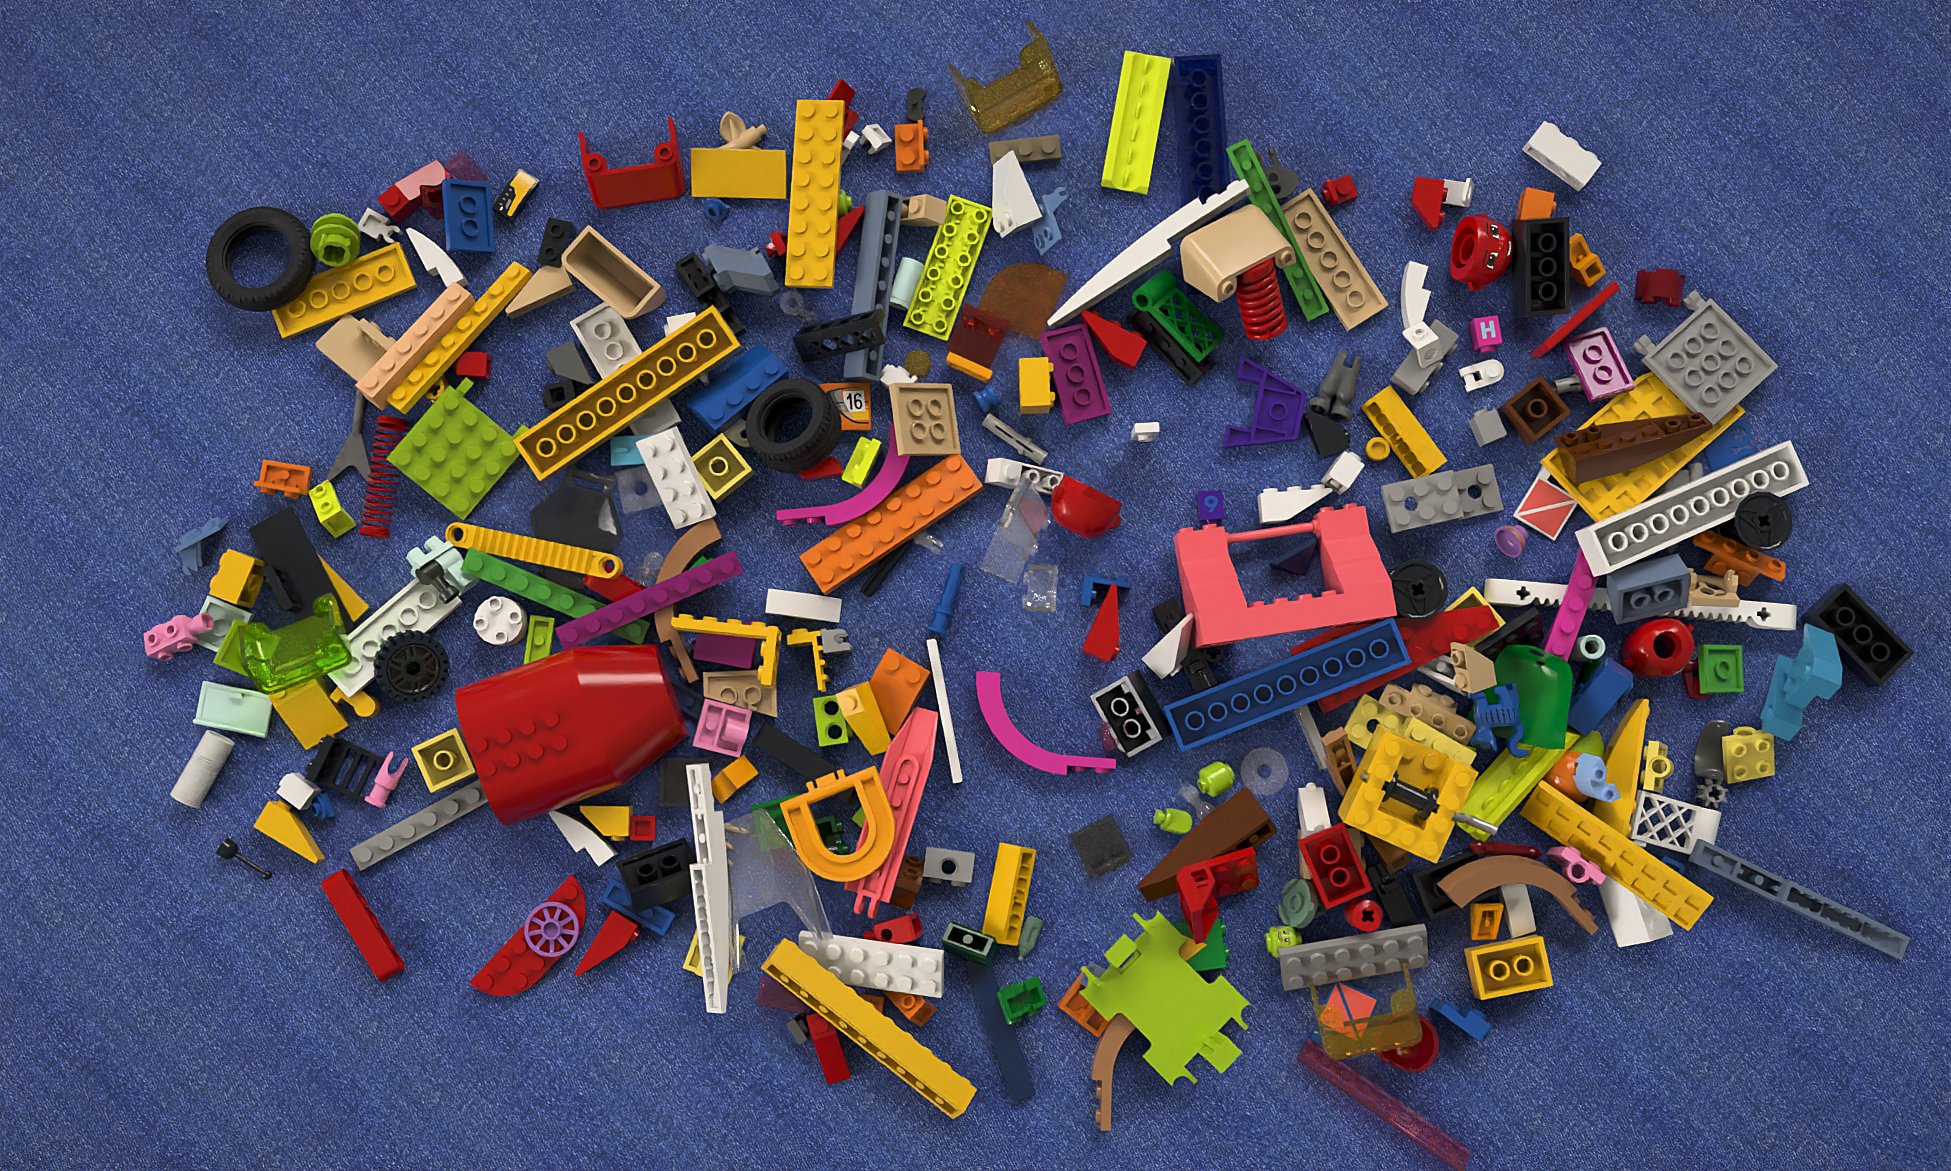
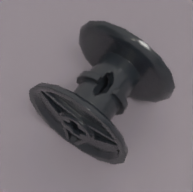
(1759, 522)
(1418, 589)

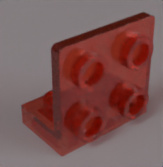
(977, 336)

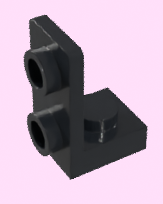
(555, 242)

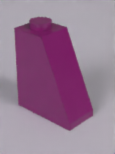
(725, 649)

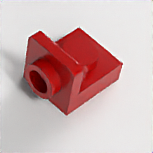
(1339, 191)

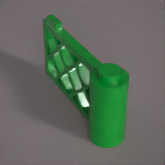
(1156, 293)

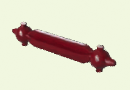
(1495, 848)

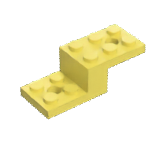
(1369, 708)

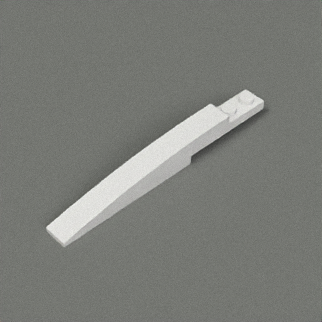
(1148, 251)
(710, 887)

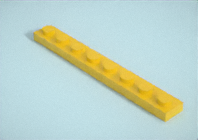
(459, 337)

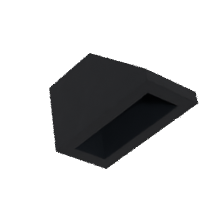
(1326, 435)

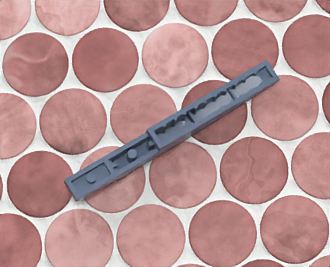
(1798, 899)

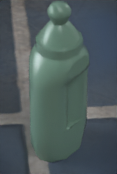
(1029, 936)

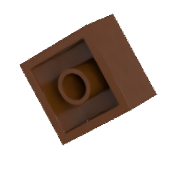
(1534, 410)

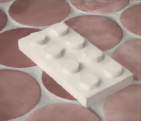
(676, 478)

